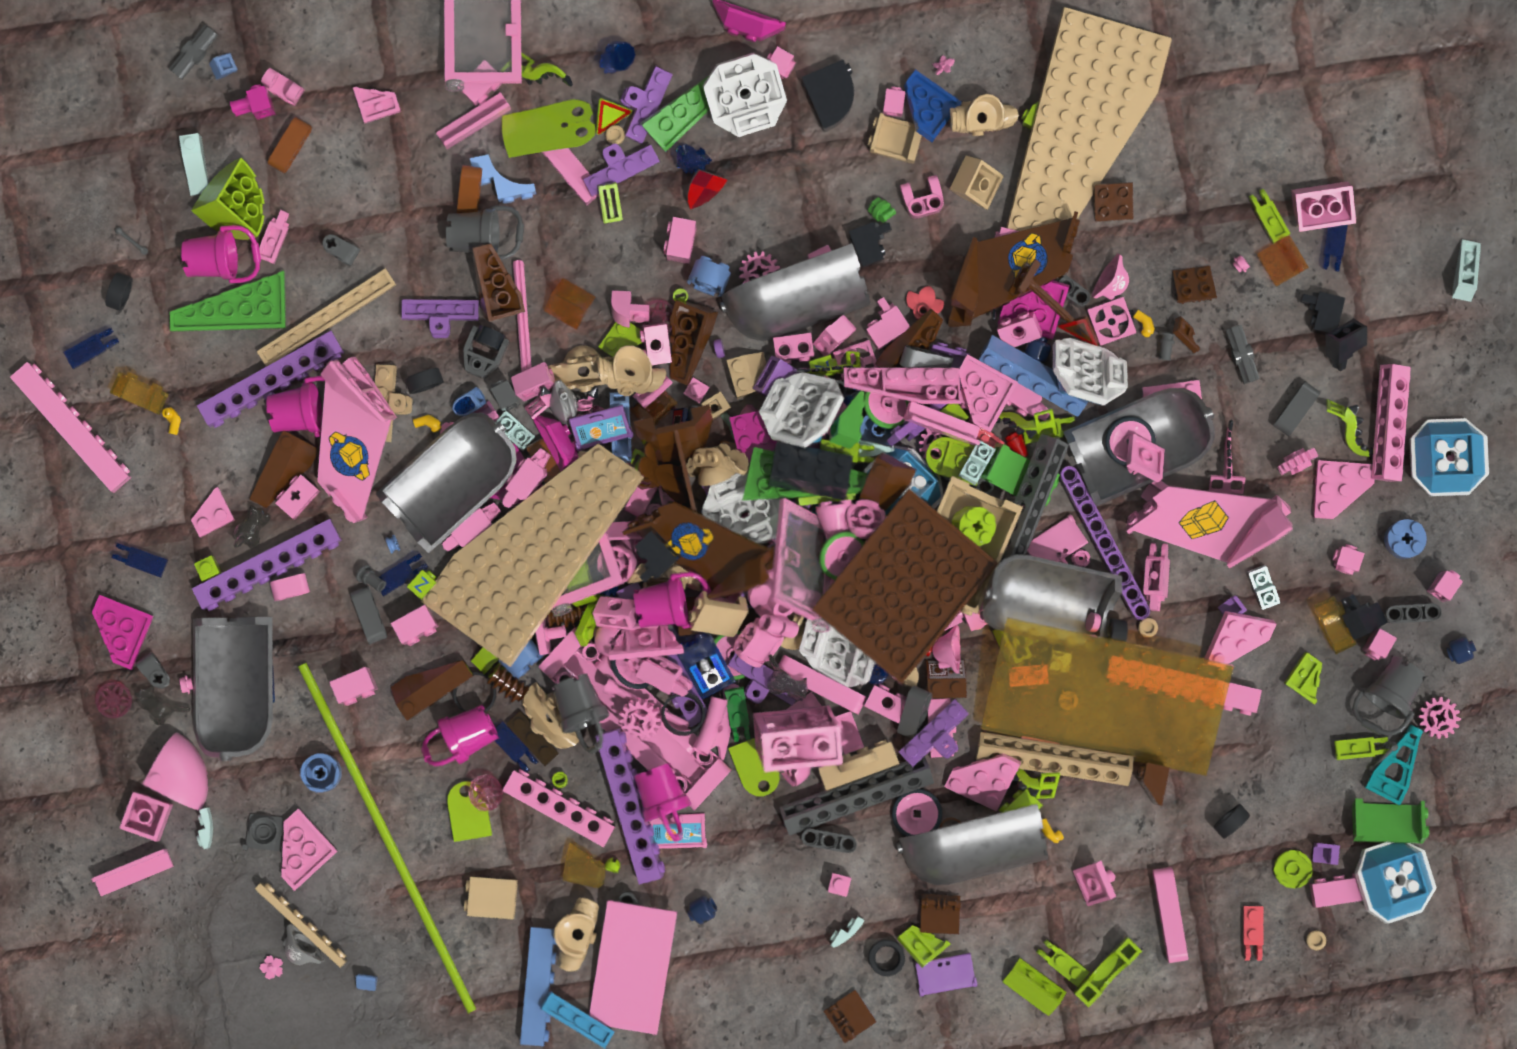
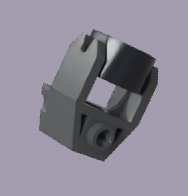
(490, 339)

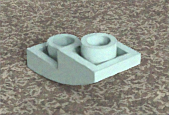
(516, 431)
(977, 462)
(1263, 587)
(205, 835)
(842, 936)

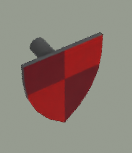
(703, 188)

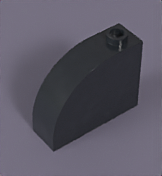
(830, 93)

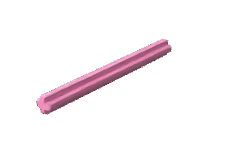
(522, 318)

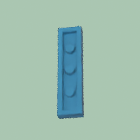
(577, 1020)

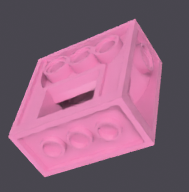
(797, 738)

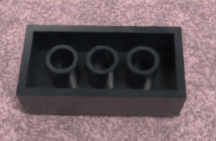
(810, 470)

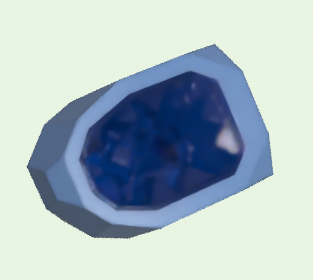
(469, 402)

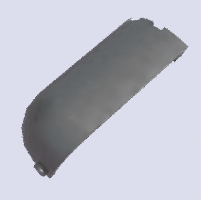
(798, 296)
(1180, 426)
(450, 478)
(1049, 594)
(232, 685)
(976, 847)

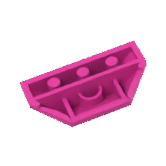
(746, 22)
(557, 441)

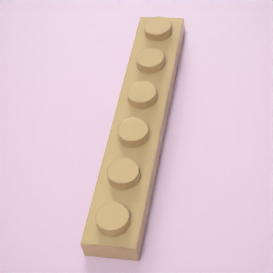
(295, 918)

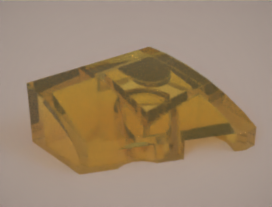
(583, 868)

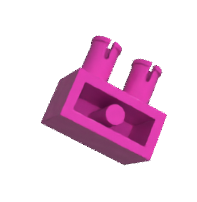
(256, 101)

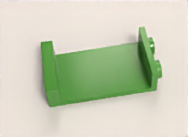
(1008, 469)
(1389, 822)

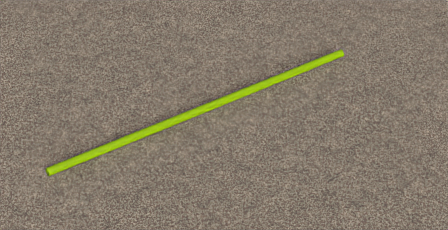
(387, 838)

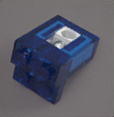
(696, 651)

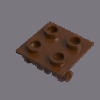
(1113, 201)
(1194, 284)
(940, 914)
(850, 1016)

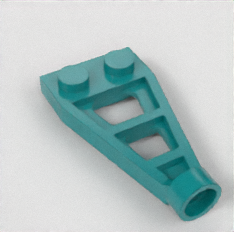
(1386, 787)

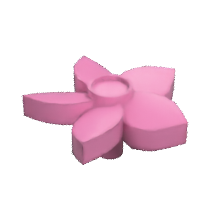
(944, 64)

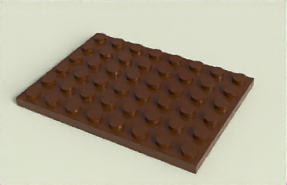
(905, 586)

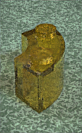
(139, 393)
(1330, 618)

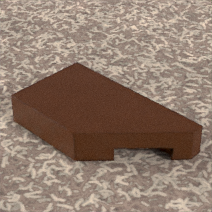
(1185, 333)

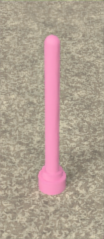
(612, 688)

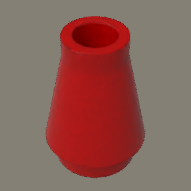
(1016, 443)

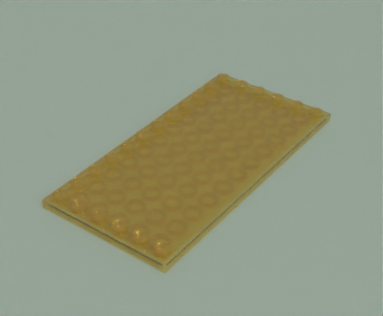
(1106, 696)

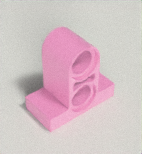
(834, 335)

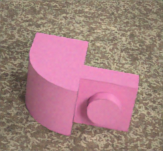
(624, 311)

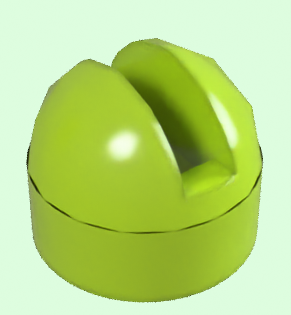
(679, 291)
(559, 776)
(612, 866)

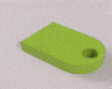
(953, 457)
(751, 769)
(465, 819)

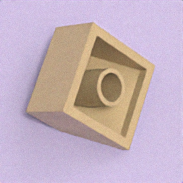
(976, 182)
(745, 373)

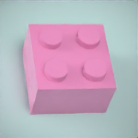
(681, 240)
(415, 625)
(354, 686)
(146, 816)

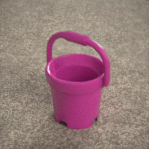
(217, 255)
(297, 408)
(665, 602)
(463, 735)
(661, 796)

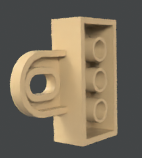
(860, 765)

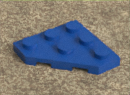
(928, 105)

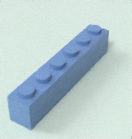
(1028, 373)
(538, 986)

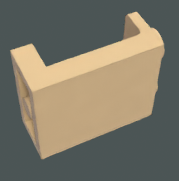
(894, 139)
(717, 616)
(491, 897)

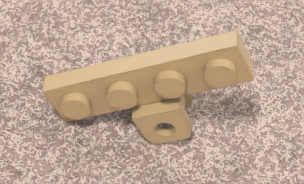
(385, 381)

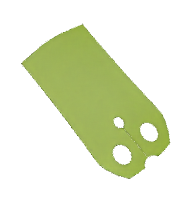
(542, 131)

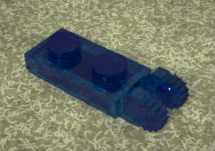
(1334, 245)
(89, 349)
(142, 560)
(401, 574)
(513, 746)

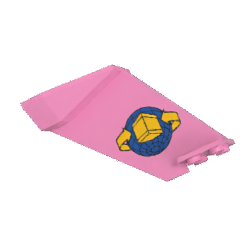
(351, 436)

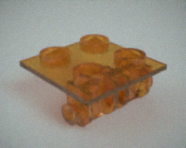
(1282, 260)

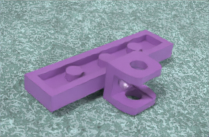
(645, 102)
(620, 167)
(440, 313)
(910, 428)
(758, 680)
(936, 735)

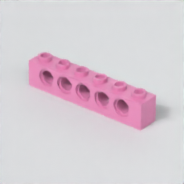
(1390, 423)
(513, 788)

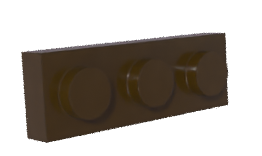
(535, 742)

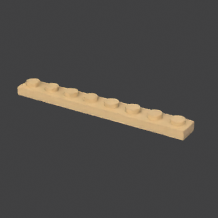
(327, 317)

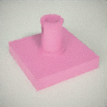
(1145, 458)
(545, 634)
(1095, 883)

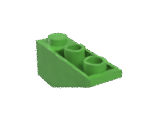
(846, 428)

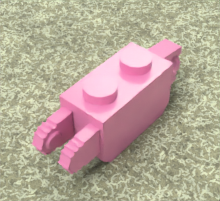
(1027, 402)
(527, 479)
(472, 527)
(1156, 576)
(661, 674)

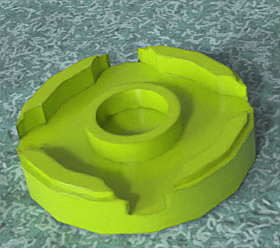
(1292, 869)

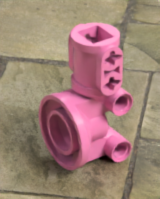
(766, 631)

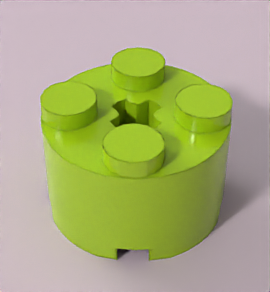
(983, 523)

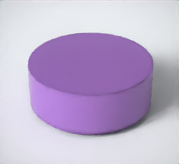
(719, 348)

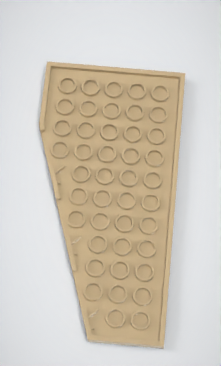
(1088, 107)
(522, 564)

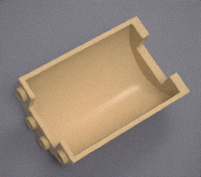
(1006, 514)

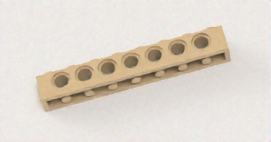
(1058, 758)

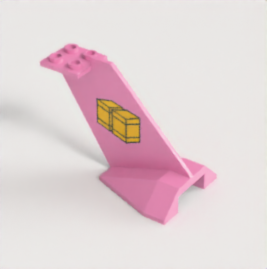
(1213, 522)

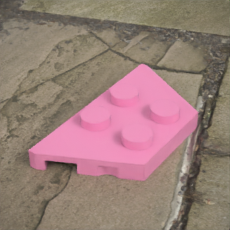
(645, 643)

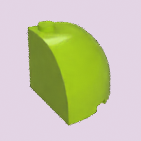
(232, 200)

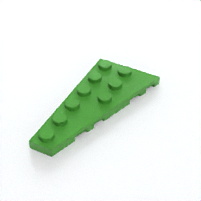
(242, 308)
(759, 474)

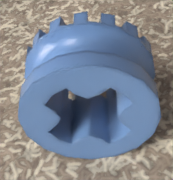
(392, 545)

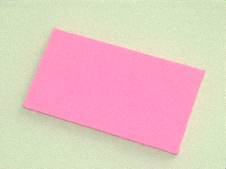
(632, 966)

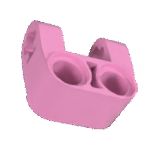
(282, 86)
(923, 202)

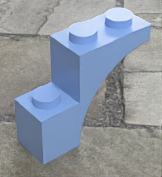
(505, 189)
(623, 447)

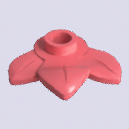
(924, 300)

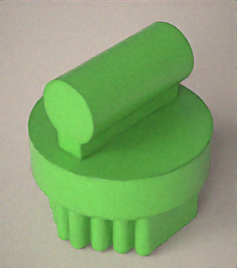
(881, 210)

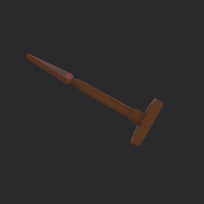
(1077, 327)

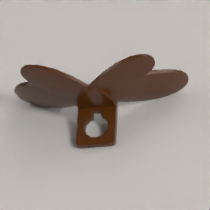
(662, 475)

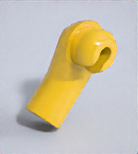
(1147, 323)
(173, 418)
(429, 421)
(1048, 832)

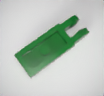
(737, 711)

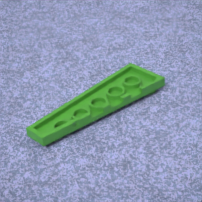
(677, 117)

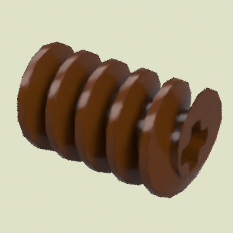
(573, 617)
(507, 683)

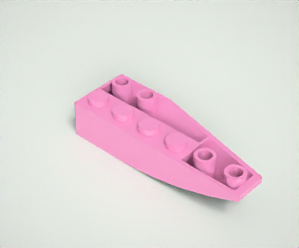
(909, 384)

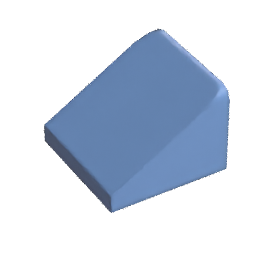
(223, 66)
(366, 982)

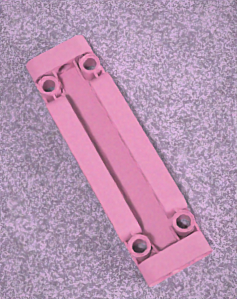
(663, 747)

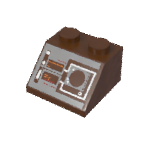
(945, 682)
(1153, 780)

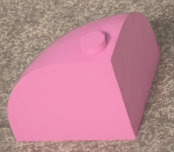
(180, 773)

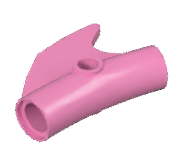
(714, 729)

